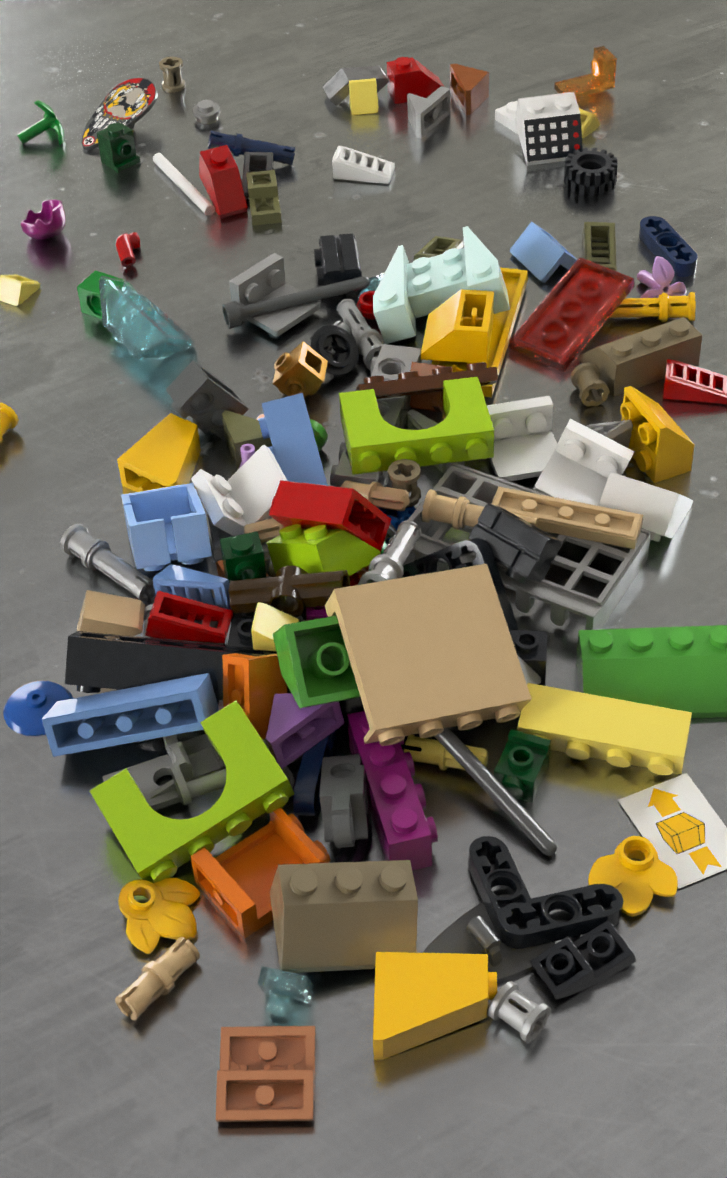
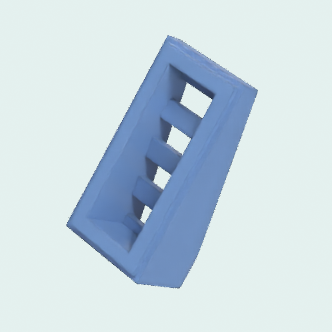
(193, 585)

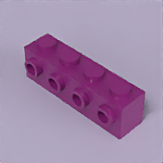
(393, 797)

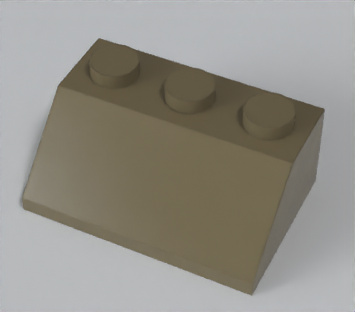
(644, 355)
(342, 914)

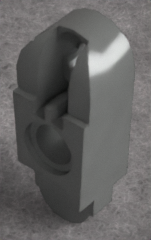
(344, 800)

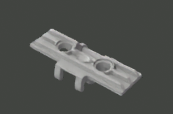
(194, 771)

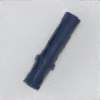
(239, 145)

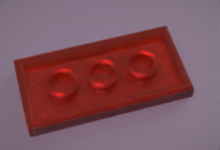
(571, 314)

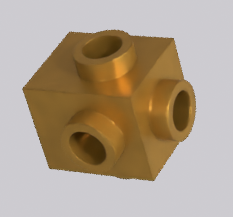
(300, 371)

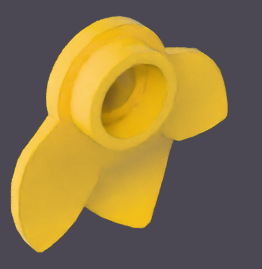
(635, 879)
(164, 915)

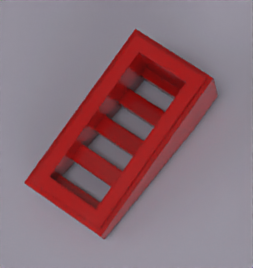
(693, 383)
(168, 621)

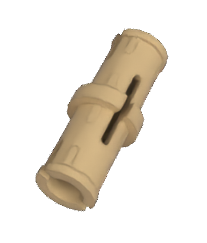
(157, 978)

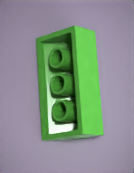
(315, 662)
(657, 667)

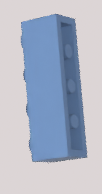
(292, 439)
(130, 715)

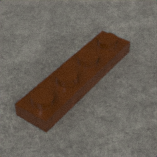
(411, 384)

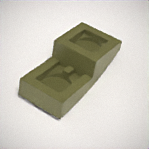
(263, 197)

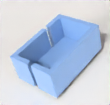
(166, 527)

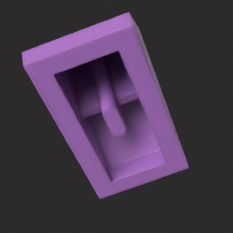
(296, 729)

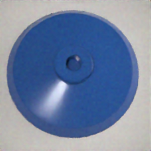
(30, 704)

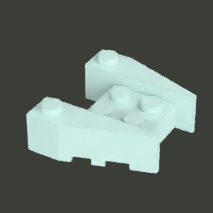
(426, 283)

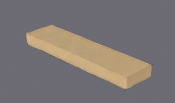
(573, 517)

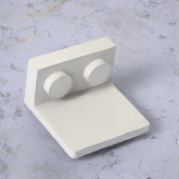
(522, 437)
(582, 465)
(244, 496)

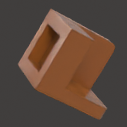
(426, 401)

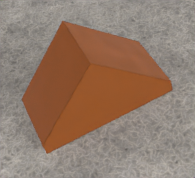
(469, 86)

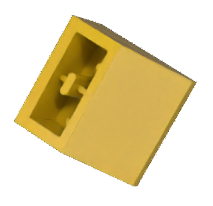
(460, 328)
(658, 441)

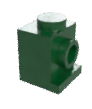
(117, 147)
(243, 557)
(523, 764)

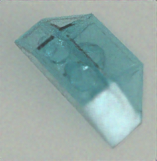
(139, 322)

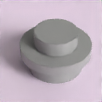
(206, 112)

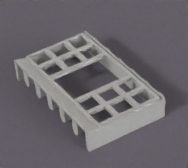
(480, 490)

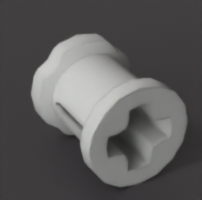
(519, 1011)

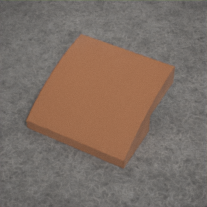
(266, 1074)

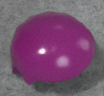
(47, 222)

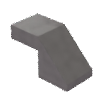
(338, 86)

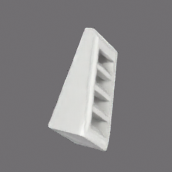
(359, 166)

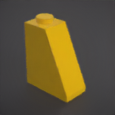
(161, 456)
(427, 997)

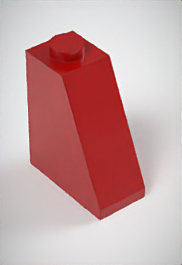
(330, 506)

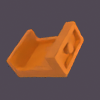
(243, 874)

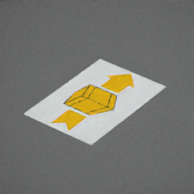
(680, 827)

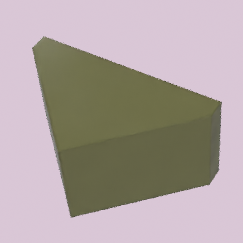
(241, 431)

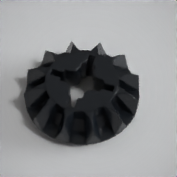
(342, 342)

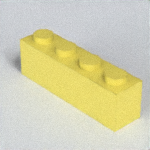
(608, 729)

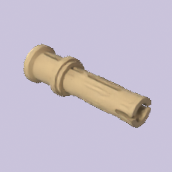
(456, 511)

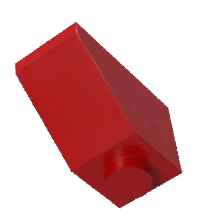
(410, 76)
(222, 181)

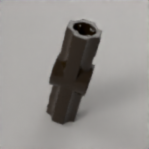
(288, 591)

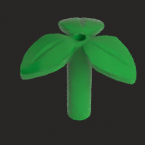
(48, 121)

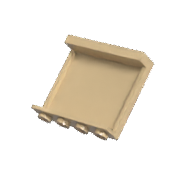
(430, 653)

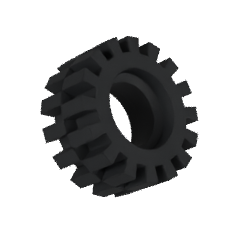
(590, 171)

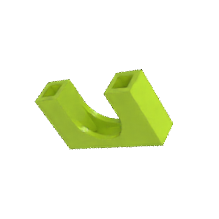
(460, 437)
(163, 844)

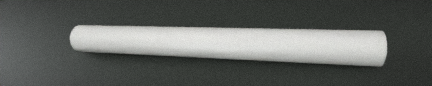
(202, 203)

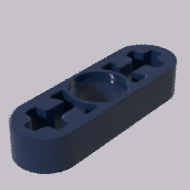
(687, 261)
(307, 786)

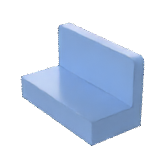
(541, 252)

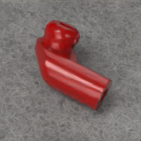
(125, 244)

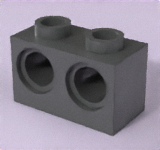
(203, 398)

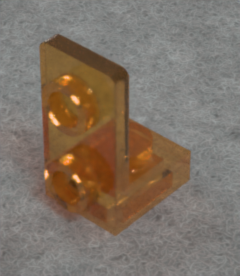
(601, 78)

